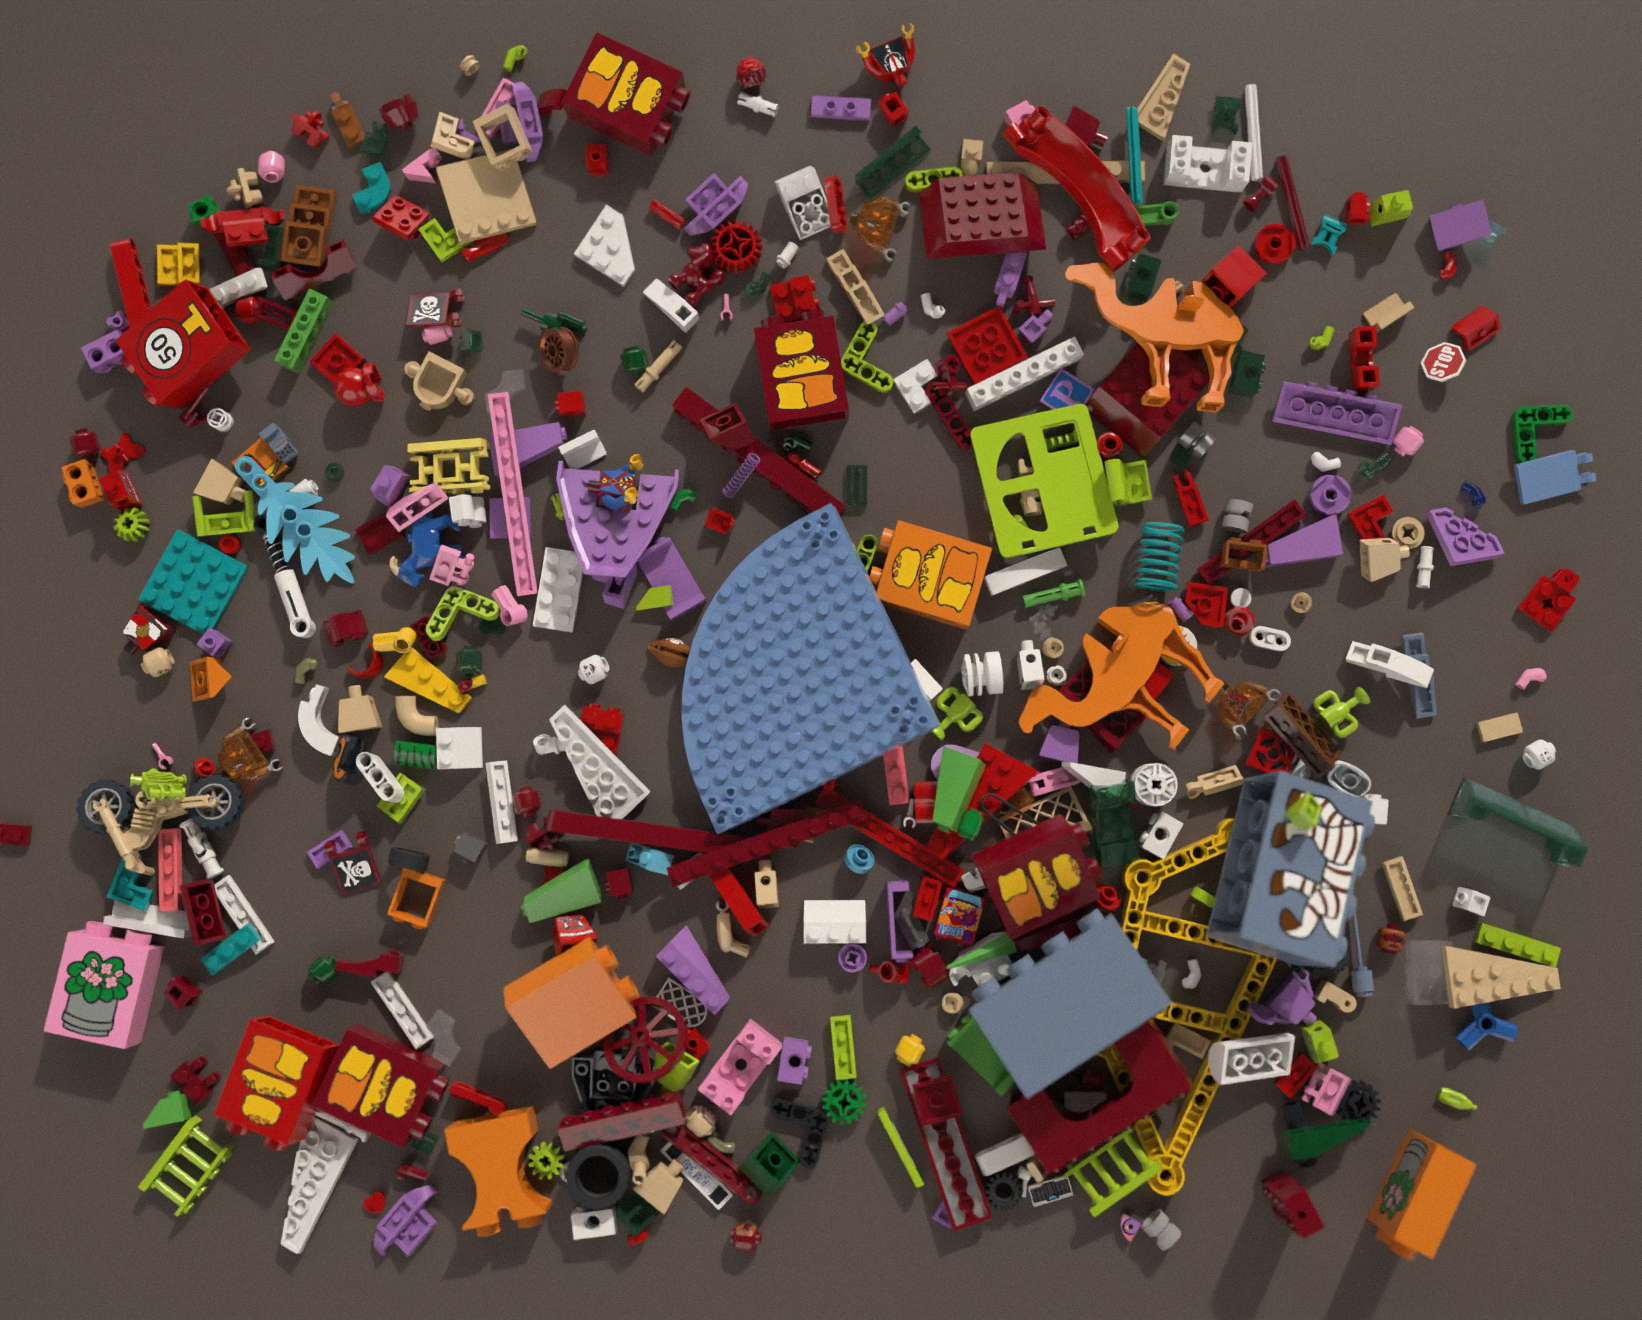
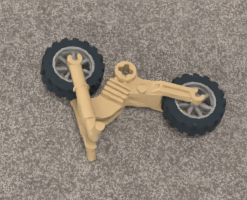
(152, 813)

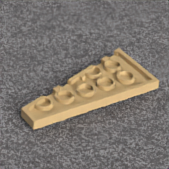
(1485, 978)

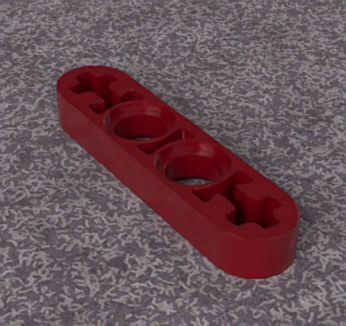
(948, 417)

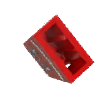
(120, 487)
(570, 931)

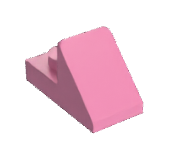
(419, 168)

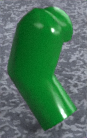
(681, 496)

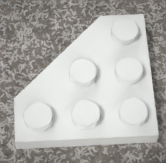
(608, 247)

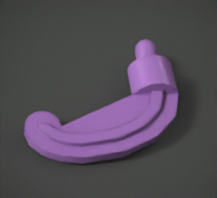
(461, 131)

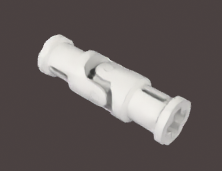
(200, 844)

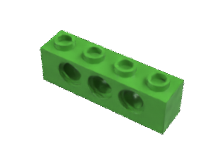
(304, 331)

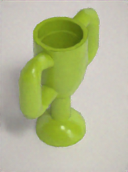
(958, 710)
(1339, 711)

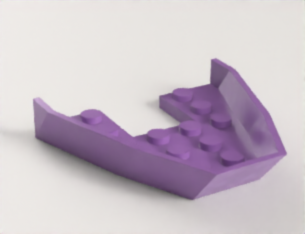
(609, 539)

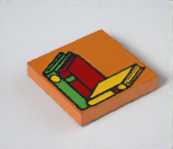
(265, 458)

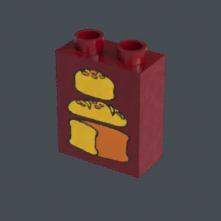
(626, 95)
(801, 370)
(1039, 875)
(381, 1086)

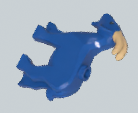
(425, 542)

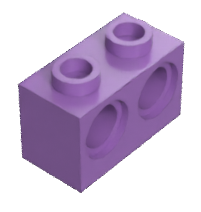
(103, 346)

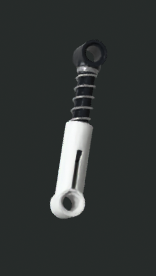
(287, 584)

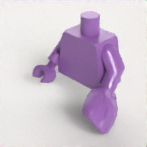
(1288, 1002)

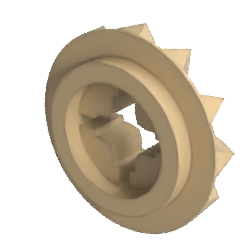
(1416, 534)

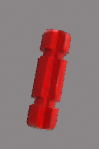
(666, 214)

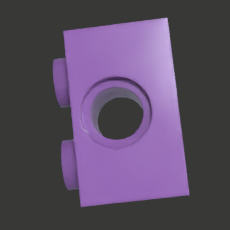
(788, 1072)

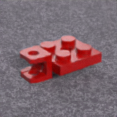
(1554, 589)

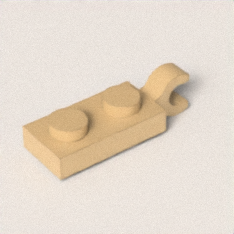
(1215, 782)

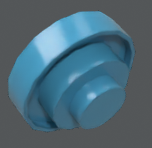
(859, 859)

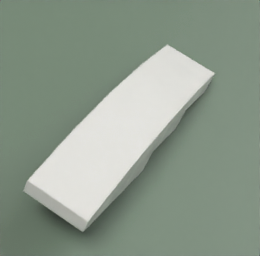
(1025, 571)

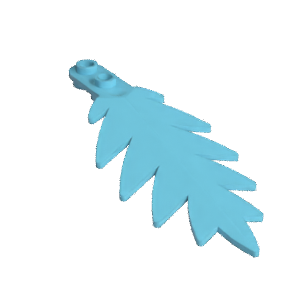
(299, 523)

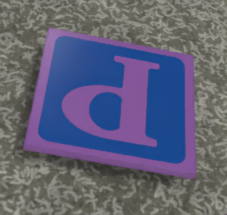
(1066, 391)

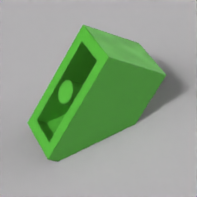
(169, 1110)

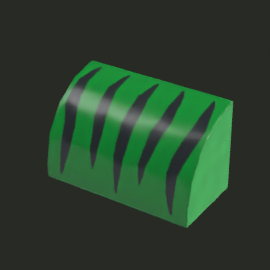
(415, 755)

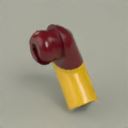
(466, 685)

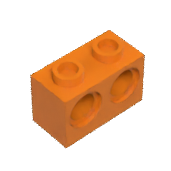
(87, 481)

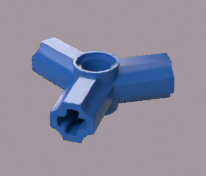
(1473, 1032)

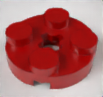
(1281, 235)

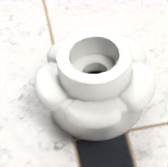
(1056, 670)

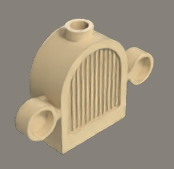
(438, 382)

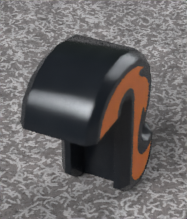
(345, 762)

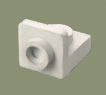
(1471, 901)

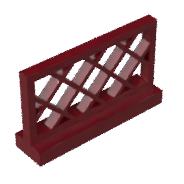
(1099, 729)

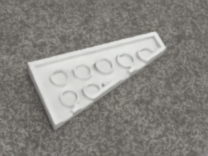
(314, 1177)

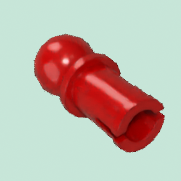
(804, 466)

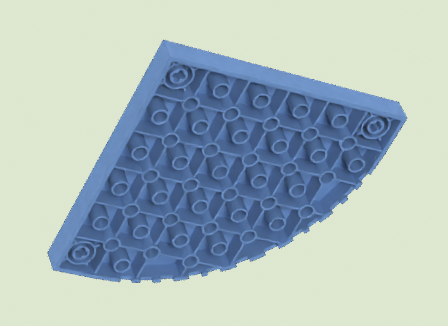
(794, 675)

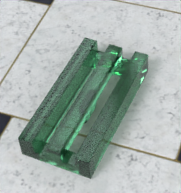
(856, 468)

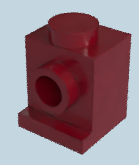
(182, 992)

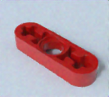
(835, 204)

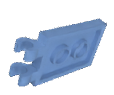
(1551, 476)

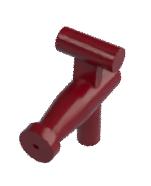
(1032, 303)

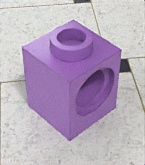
(214, 643)

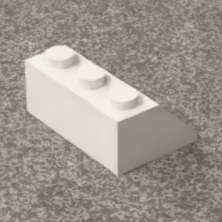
(834, 921)

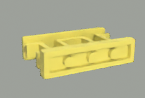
(448, 451)

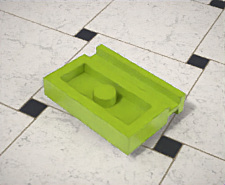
(400, 810)

